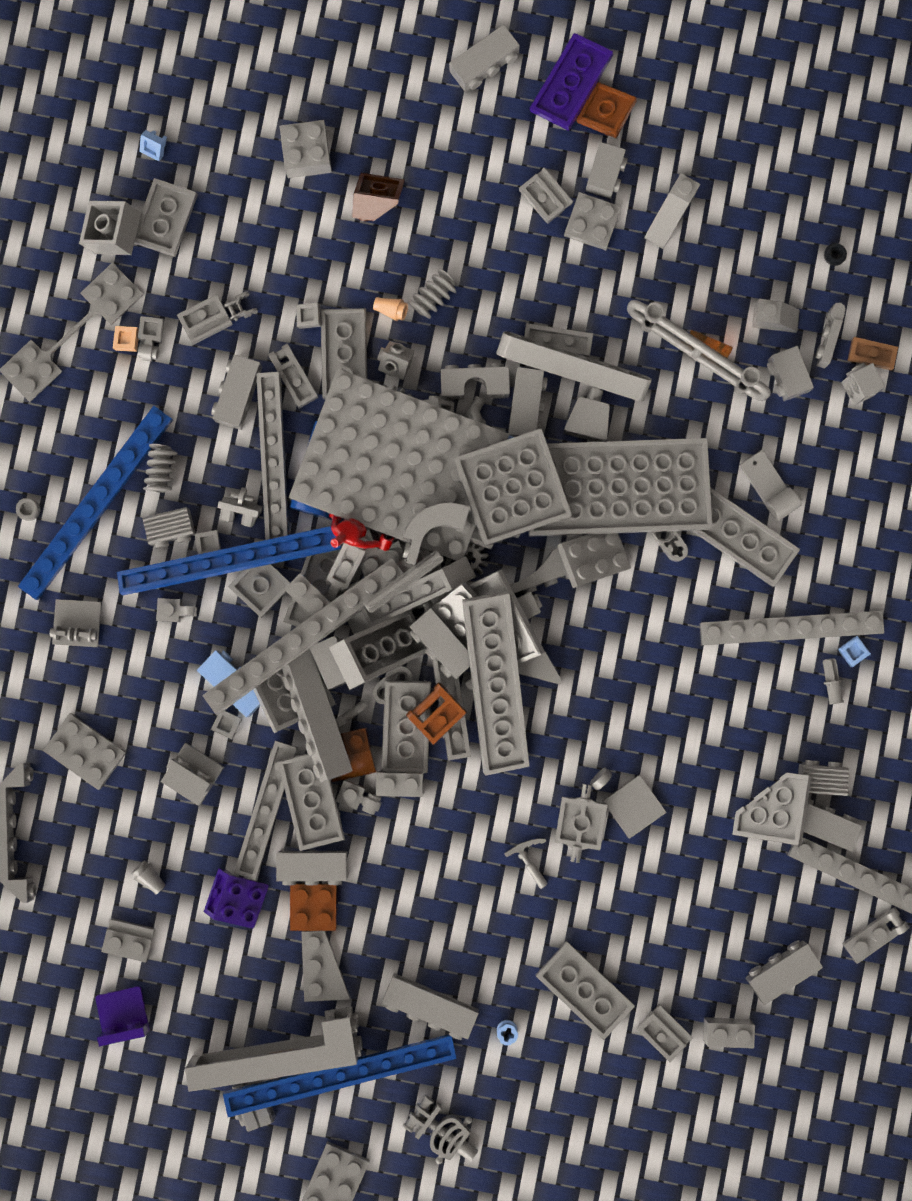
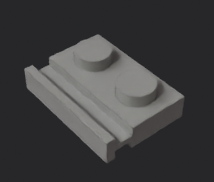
(545, 195)
(204, 319)
(128, 940)
(664, 1033)

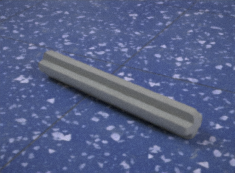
(403, 581)

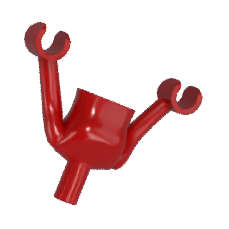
(352, 531)

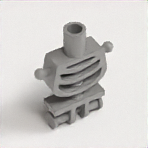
(459, 1144)

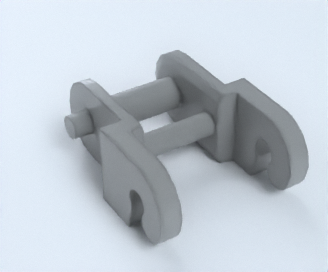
(246, 314)

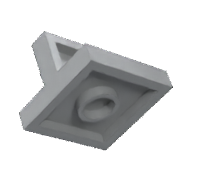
(192, 774)

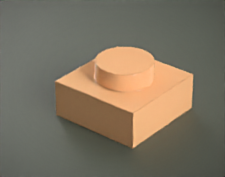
(125, 338)

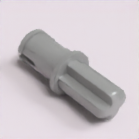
(832, 681)

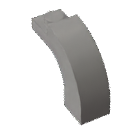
(438, 515)

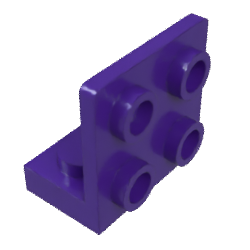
(235, 899)
(122, 1016)

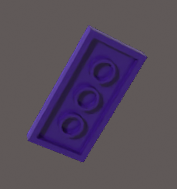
(571, 81)

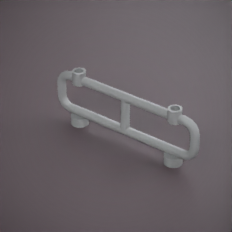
(749, 377)

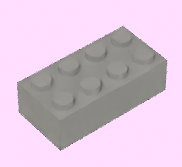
(377, 650)

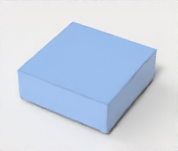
(854, 651)

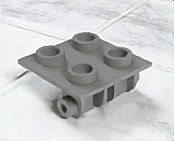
(76, 623)

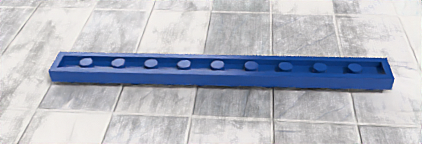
(95, 503)
(226, 561)
(313, 1083)

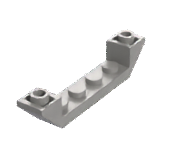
(419, 592)
(21, 887)

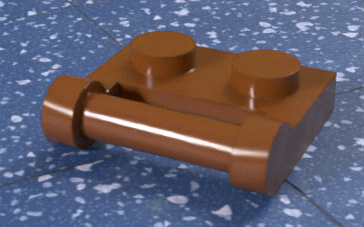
(441, 719)

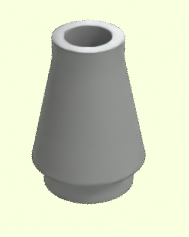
(148, 877)

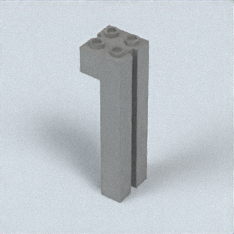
(334, 1049)

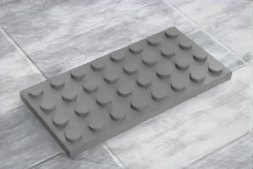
(632, 486)

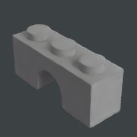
(493, 378)

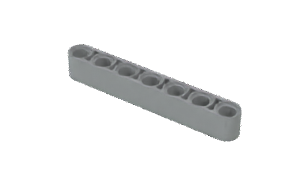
(573, 366)

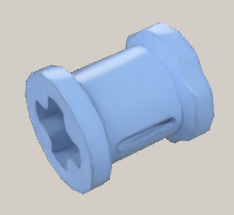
(502, 1026)

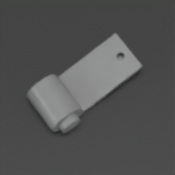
(770, 487)

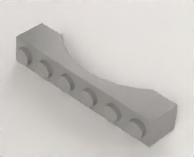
(546, 574)

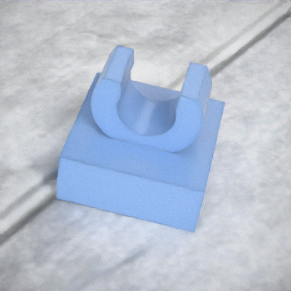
(152, 145)

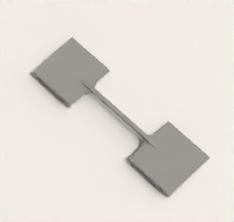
(33, 368)

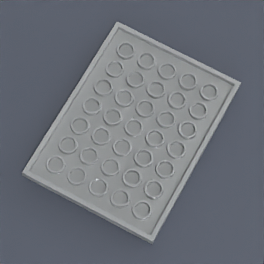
(388, 460)

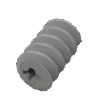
(433, 293)
(160, 468)

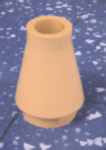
(393, 308)

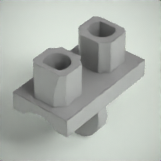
(230, 506)

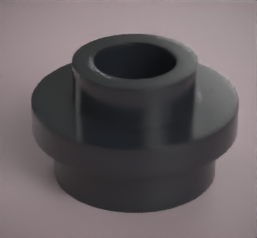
(839, 249)

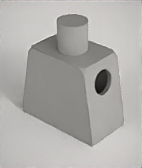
(589, 418)

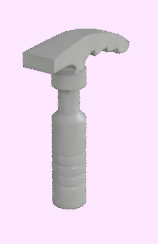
(531, 867)

